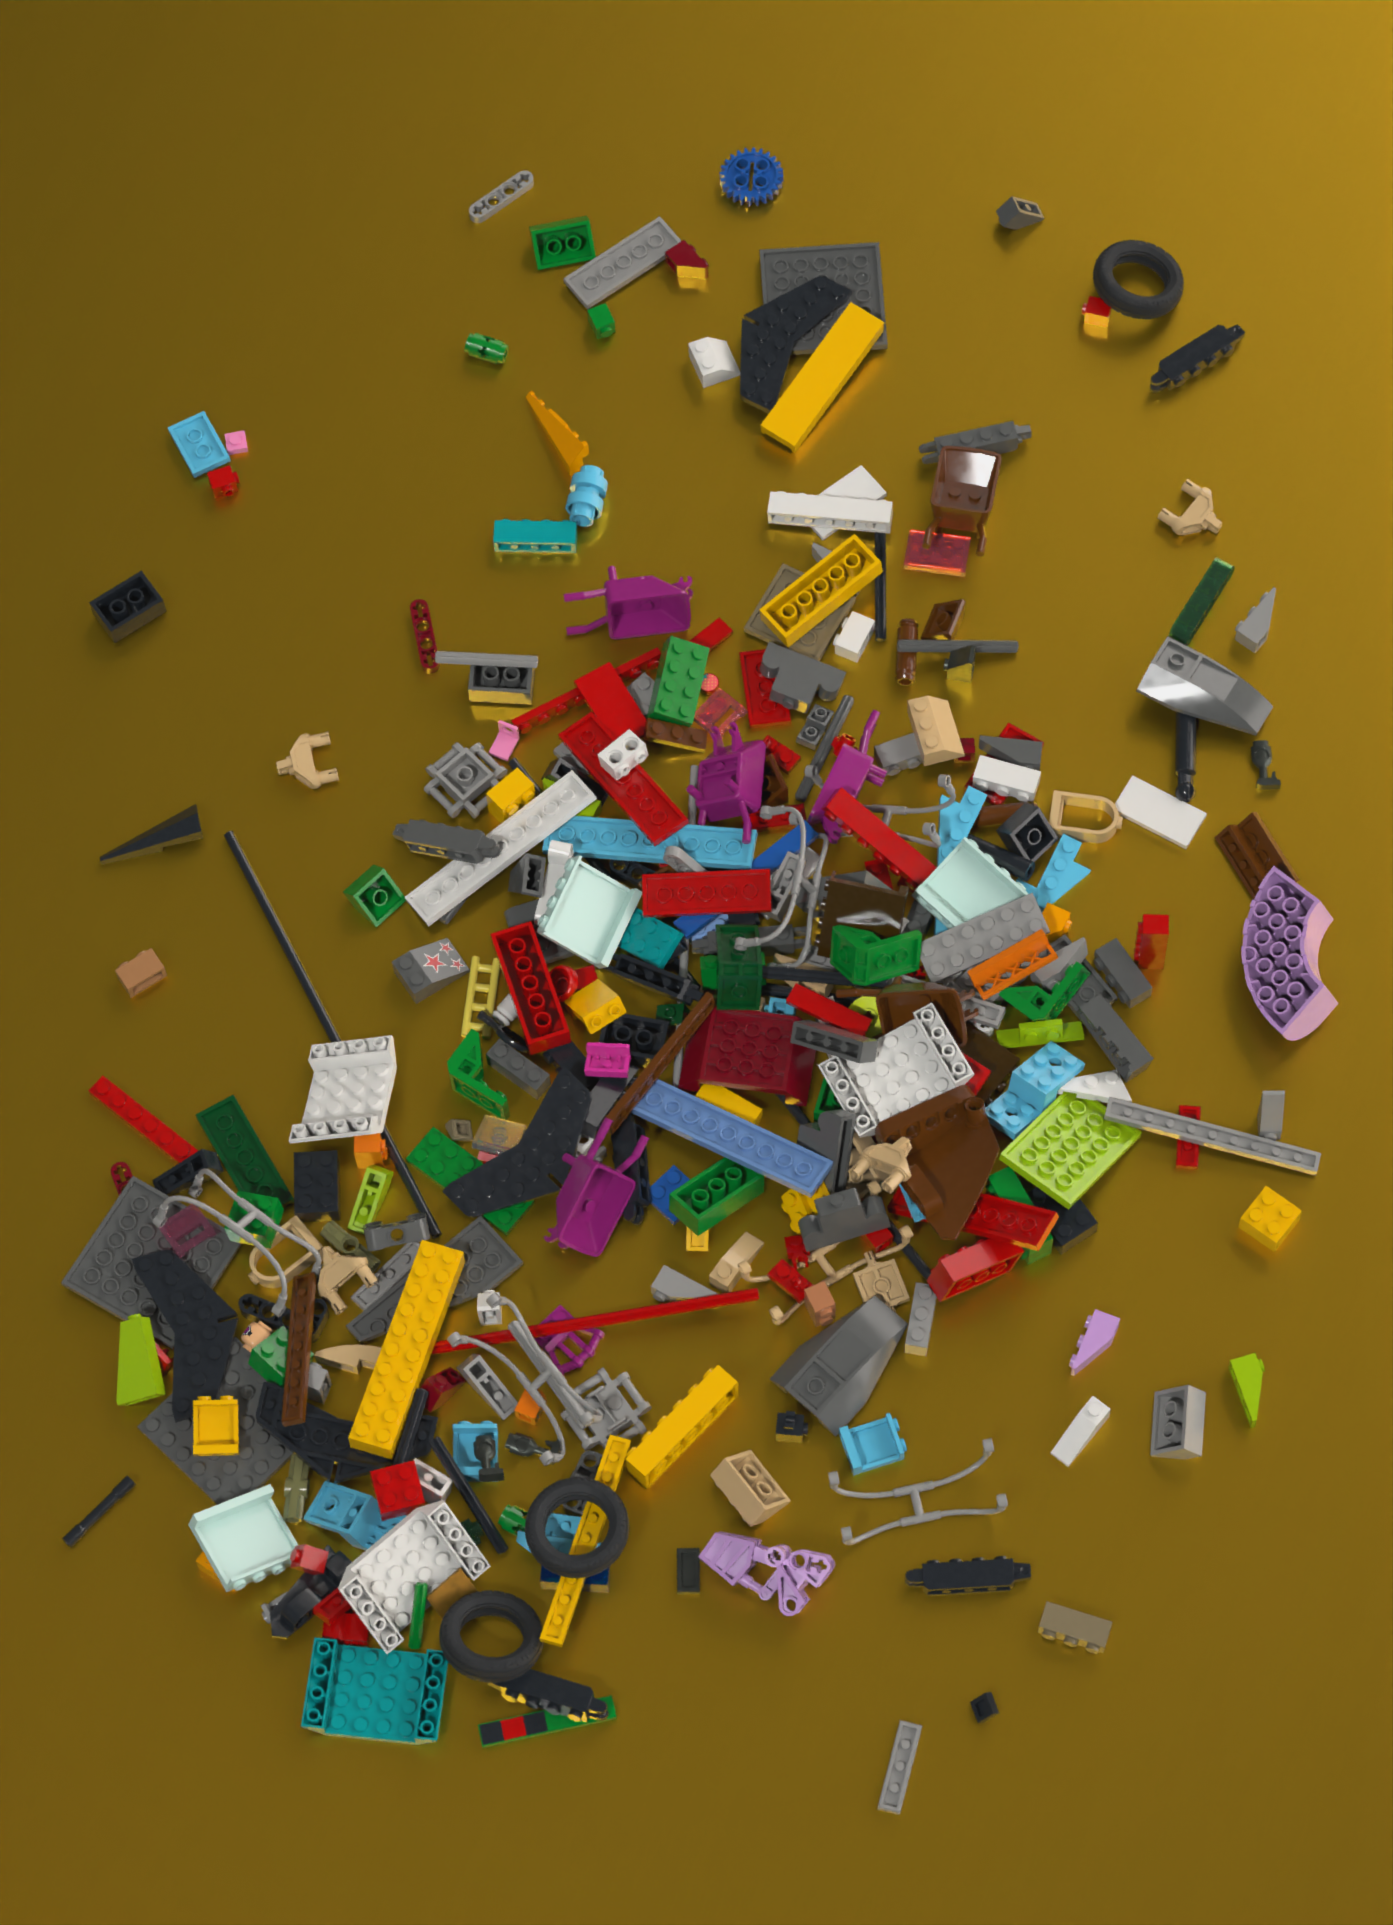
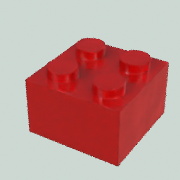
(397, 1490)

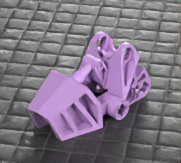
(737, 1555)

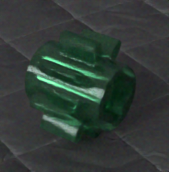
(474, 1530)

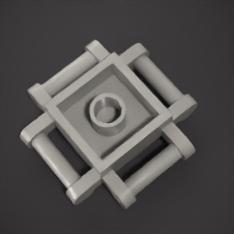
(463, 778)
(612, 1406)

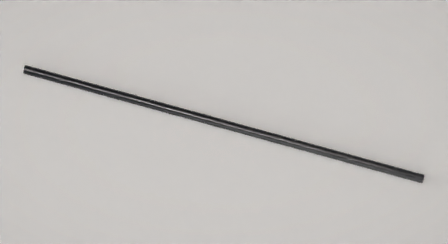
(323, 1016)

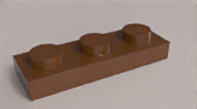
(675, 735)

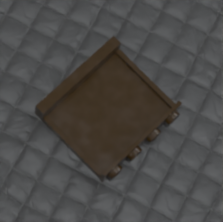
(861, 908)
(992, 1056)

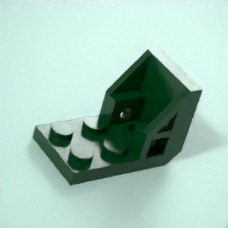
(737, 971)

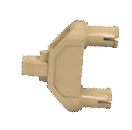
(1197, 516)
(301, 761)
(885, 1158)
(337, 1271)

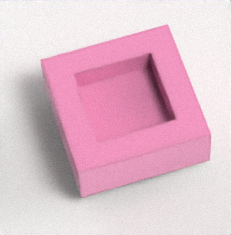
(236, 442)

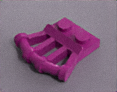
(552, 1342)

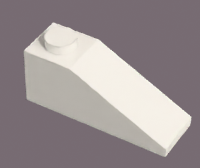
(1081, 1431)

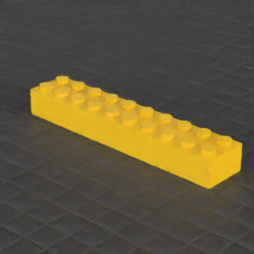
(406, 1349)

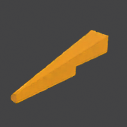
(564, 441)

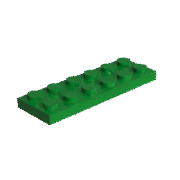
(446, 1161)

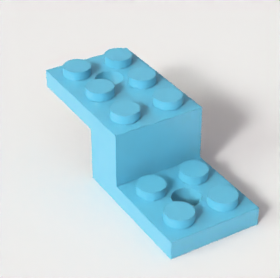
(1033, 1089)
(353, 1515)

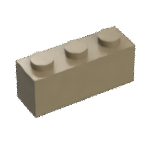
(1074, 1628)

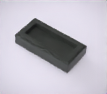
(688, 1571)

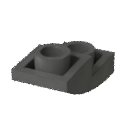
(815, 727)

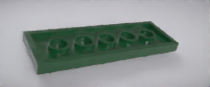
(242, 1151)

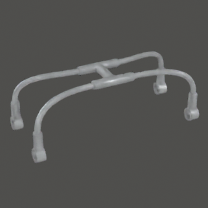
(929, 829)
(813, 888)
(238, 1228)
(551, 1370)
(914, 1490)

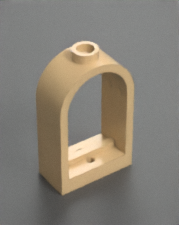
(1063, 798)
(300, 1230)

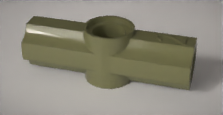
(341, 1239)
(296, 1490)

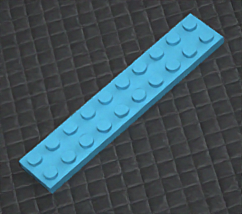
(624, 841)

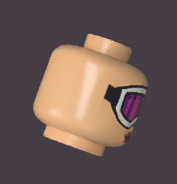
(255, 1334)

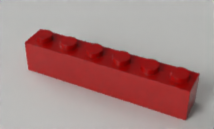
(878, 838)

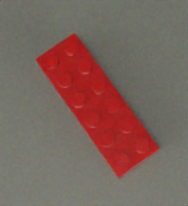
(530, 988)

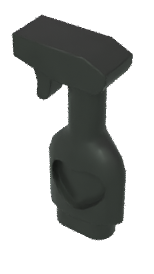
(1262, 758)
(526, 1446)
(485, 1451)

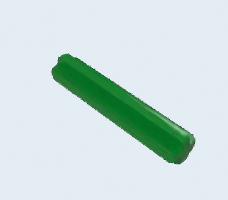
(418, 1615)

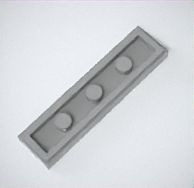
(388, 1276)
(899, 1767)

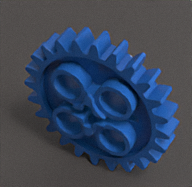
(770, 177)

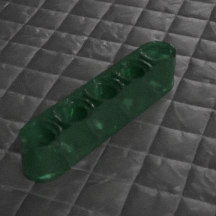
(1201, 601)

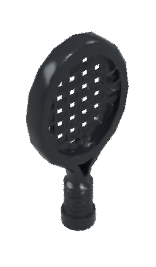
(504, 1033)

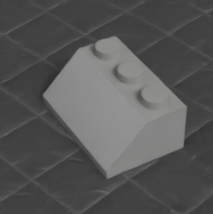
(1178, 1423)

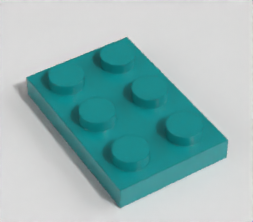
(650, 939)

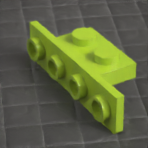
(1040, 1033)

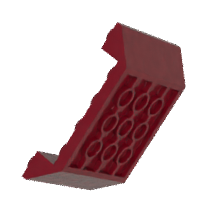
(748, 1053)

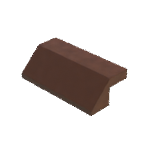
(1253, 852)

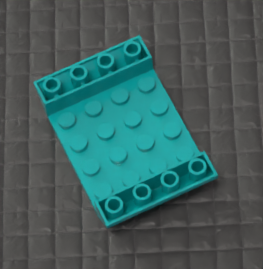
(374, 1693)

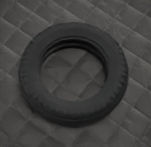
(1131, 304)
(577, 1565)
(483, 1667)

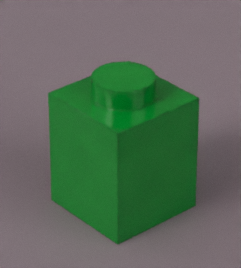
(601, 321)

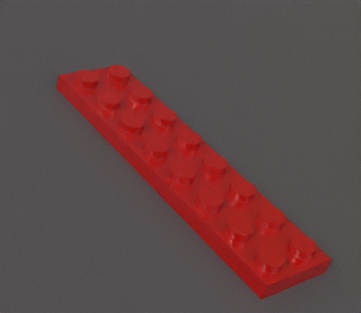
(634, 793)
(998, 1220)

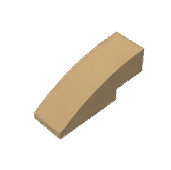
(349, 1357)

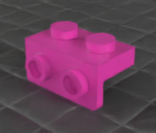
(607, 1060)

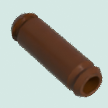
(906, 661)
(997, 814)

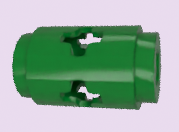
(494, 350)
(512, 1519)

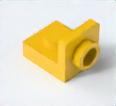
(695, 1242)

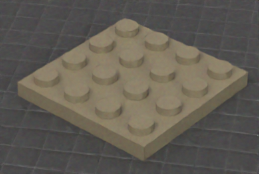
(816, 640)

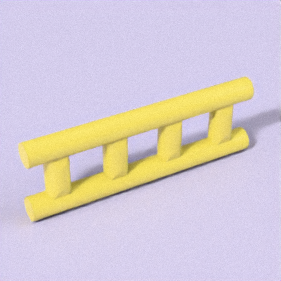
(474, 987)

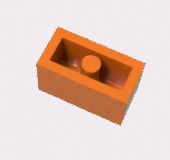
(370, 1150)

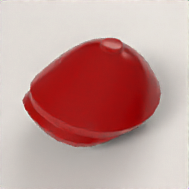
(564, 981)

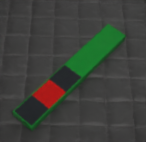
(533, 1725)

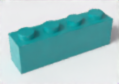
(535, 536)

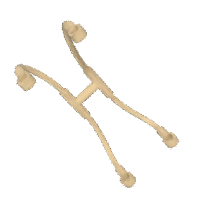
(777, 1315)

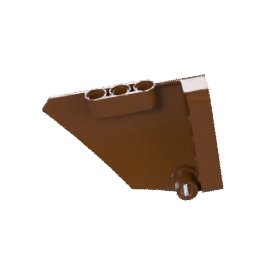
(948, 1156)

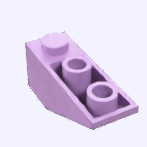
(1098, 1337)

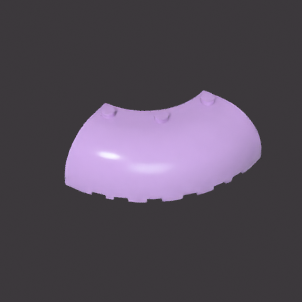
(1282, 956)

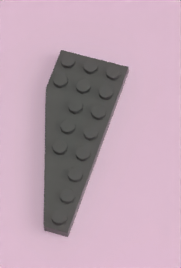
(485, 1267)

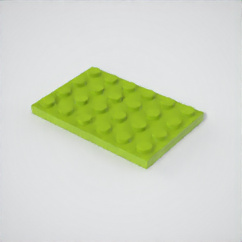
(1069, 1148)

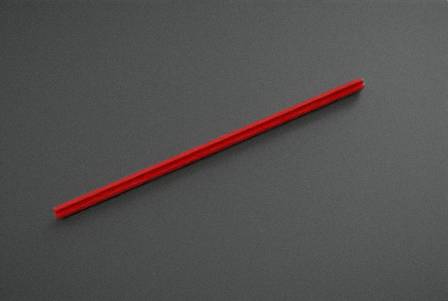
(609, 1319)

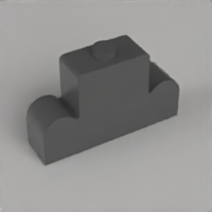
(799, 678)
(832, 1140)
(842, 1218)

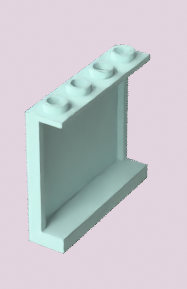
(967, 886)
(588, 912)
(244, 1538)

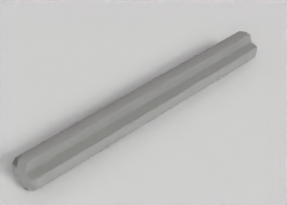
(486, 659)

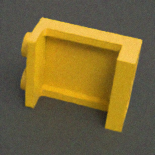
(595, 1006)
(215, 1426)

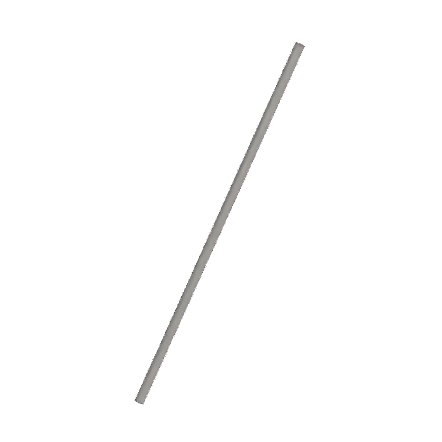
(683, 965)

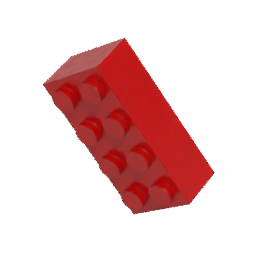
(972, 1267)

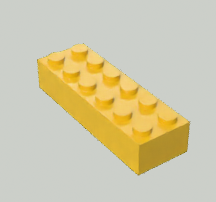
(821, 590)
(682, 1426)

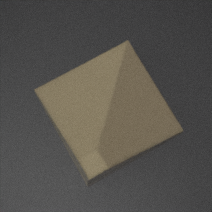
(459, 1129)

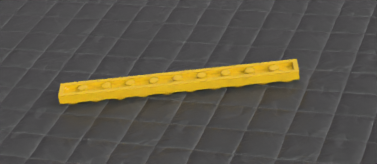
(585, 1541)

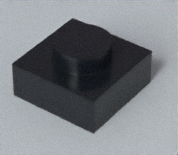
(984, 1707)

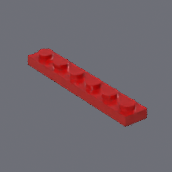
(141, 1120)

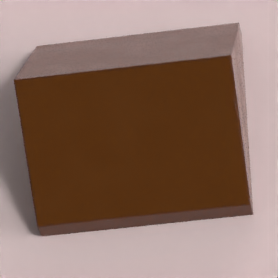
(944, 621)
(774, 786)

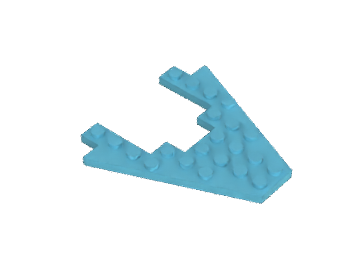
(1059, 875)

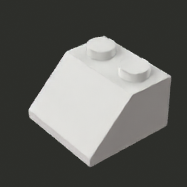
(712, 361)

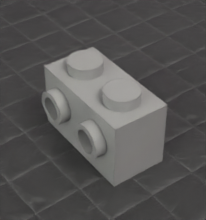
(318, 1383)

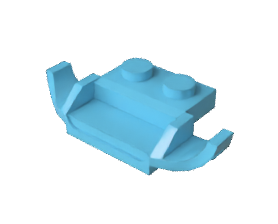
(559, 1531)

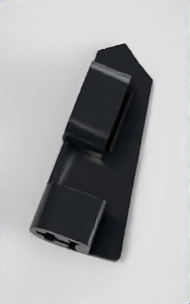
(309, 1590)

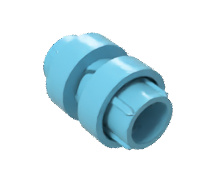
(586, 495)

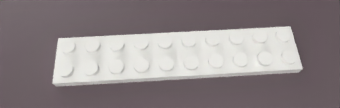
(512, 837)

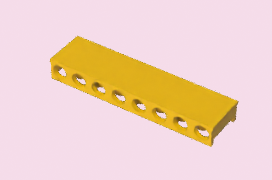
(822, 377)

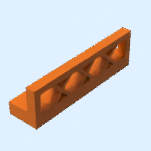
(1009, 961)

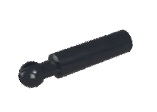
(1185, 756)
(1013, 863)

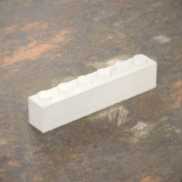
(830, 512)

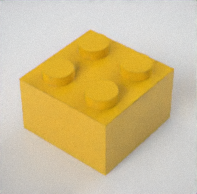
(510, 795)
(1270, 1218)

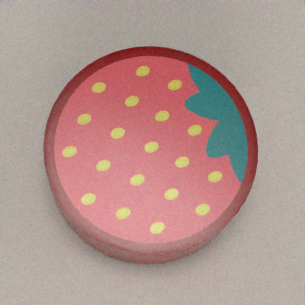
(709, 684)

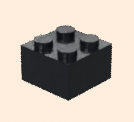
(1027, 832)

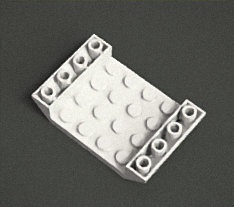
(908, 1070)
(348, 1089)
(418, 1549)

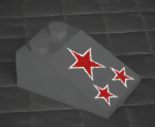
(429, 968)

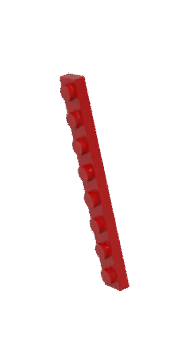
(572, 698)

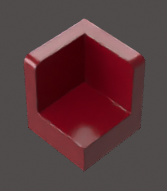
(969, 750)

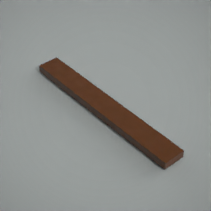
(661, 1061)
(299, 1349)

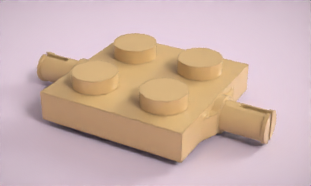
(882, 1281)

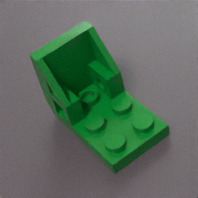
(868, 959)
(1030, 998)
(468, 1079)

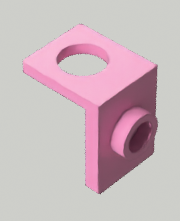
(505, 741)

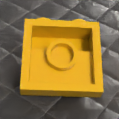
(800, 1205)

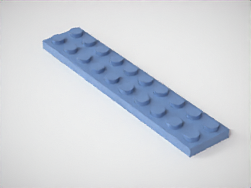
(733, 1138)

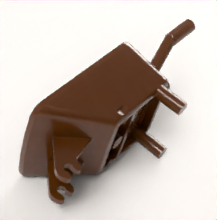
(963, 492)
(899, 1001)

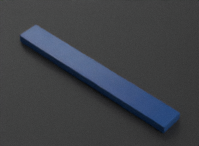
(769, 859)

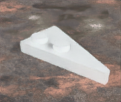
(1098, 1087)

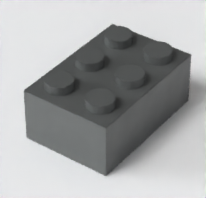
(501, 684)

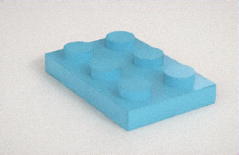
(199, 444)

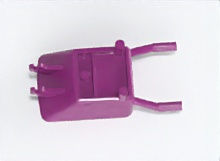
(639, 606)
(850, 773)
(730, 780)
(592, 1198)

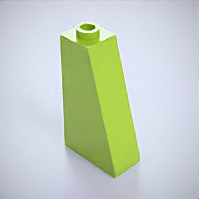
(138, 1363)

